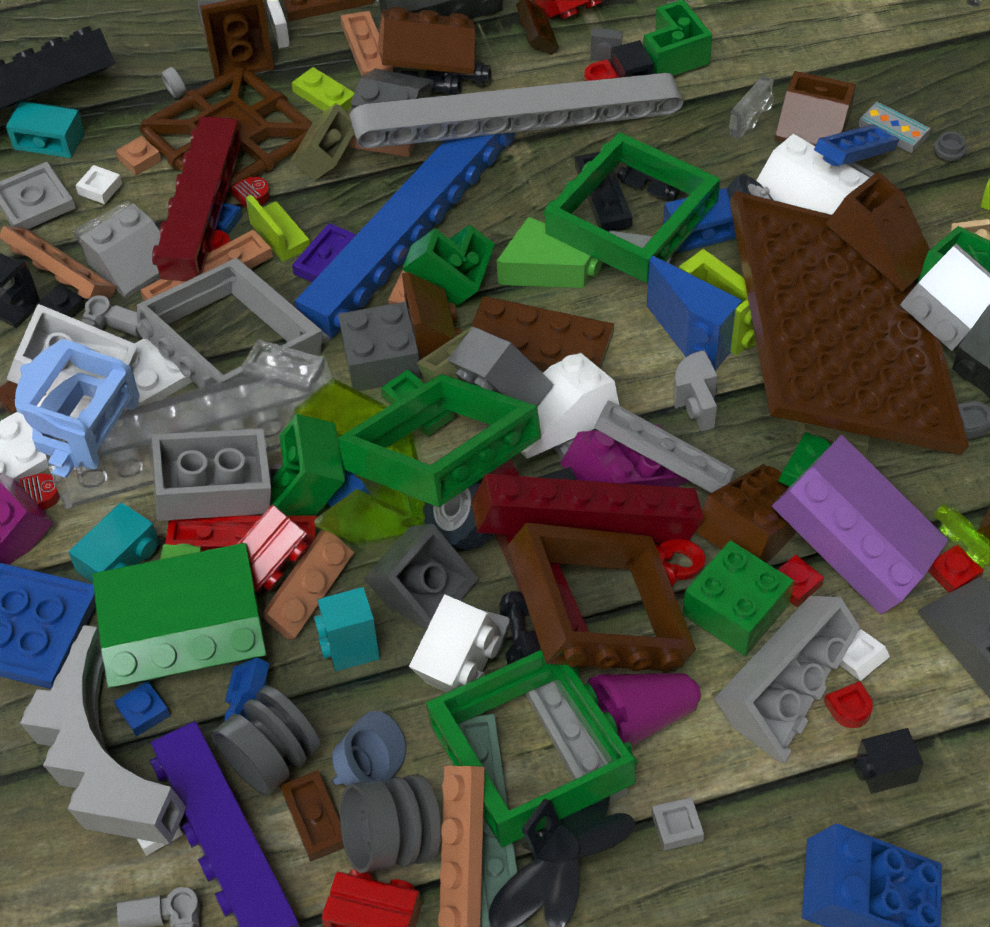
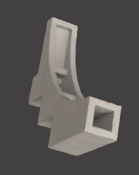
(105, 793)

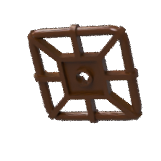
(250, 120)

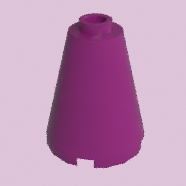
(645, 701)

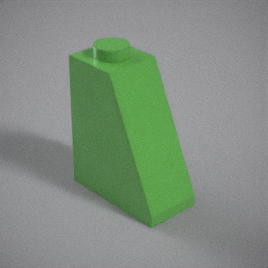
(544, 261)

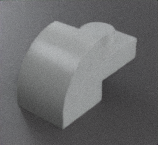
(696, 388)

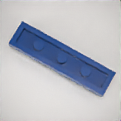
(855, 145)

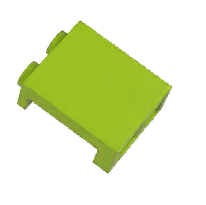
(713, 271)

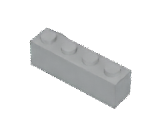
(787, 674)

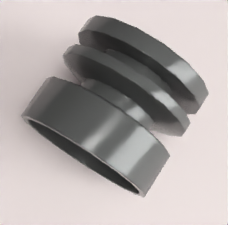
(271, 735)
(390, 823)

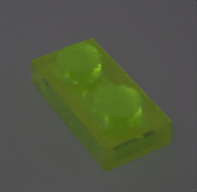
(958, 527)

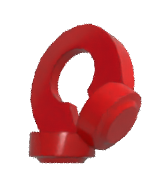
(684, 547)

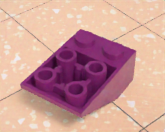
(604, 459)
(20, 521)

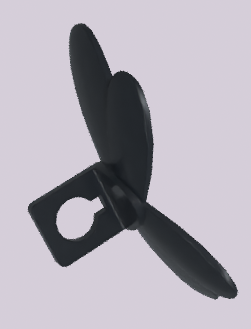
(555, 873)

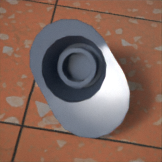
(369, 750)

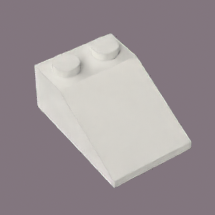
(50, 327)
(572, 402)

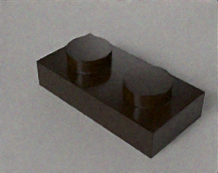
(537, 27)

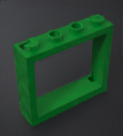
(610, 248)
(511, 430)
(505, 685)

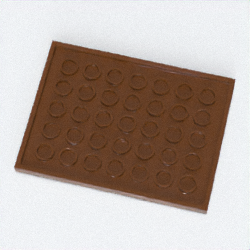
(835, 334)

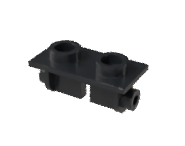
(638, 179)

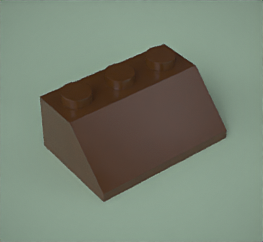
(427, 40)

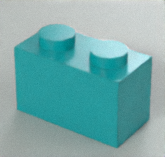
(45, 129)
(115, 542)
(347, 629)

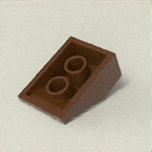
(237, 36)

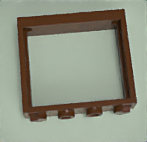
(539, 544)

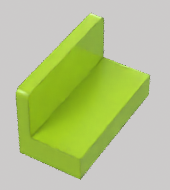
(277, 229)

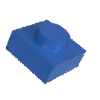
(142, 708)

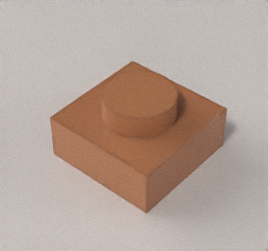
(138, 155)

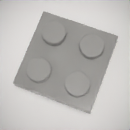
(34, 197)

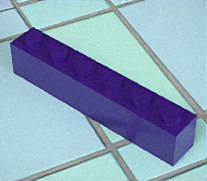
(220, 831)

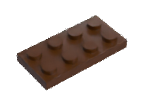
(544, 334)

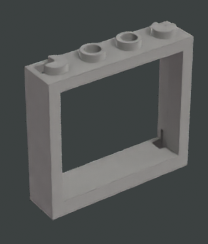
(202, 290)

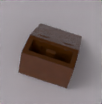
(882, 230)
(746, 516)

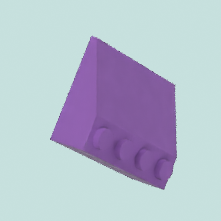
(861, 525)

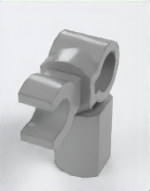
(101, 314)
(179, 907)

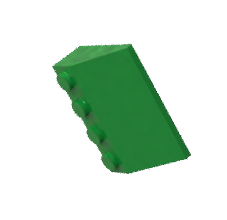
(178, 615)

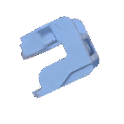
(53, 417)

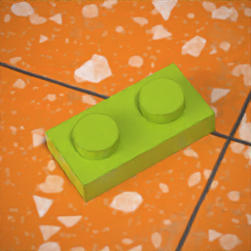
(322, 90)

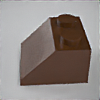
(429, 314)

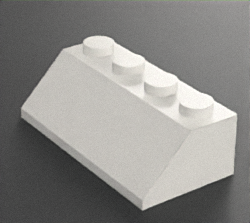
(805, 180)

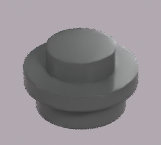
(950, 146)

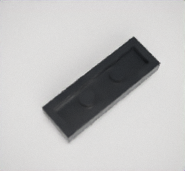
(607, 199)

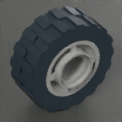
(457, 520)

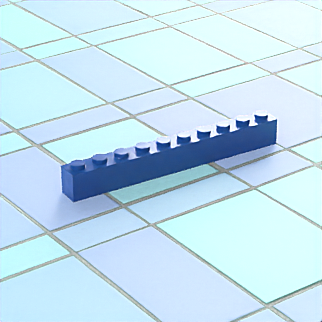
(400, 223)

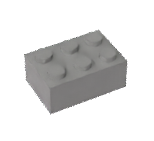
(210, 474)

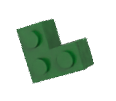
(679, 40)
(451, 263)
(309, 468)

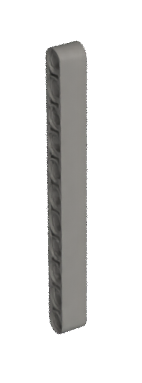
(514, 110)

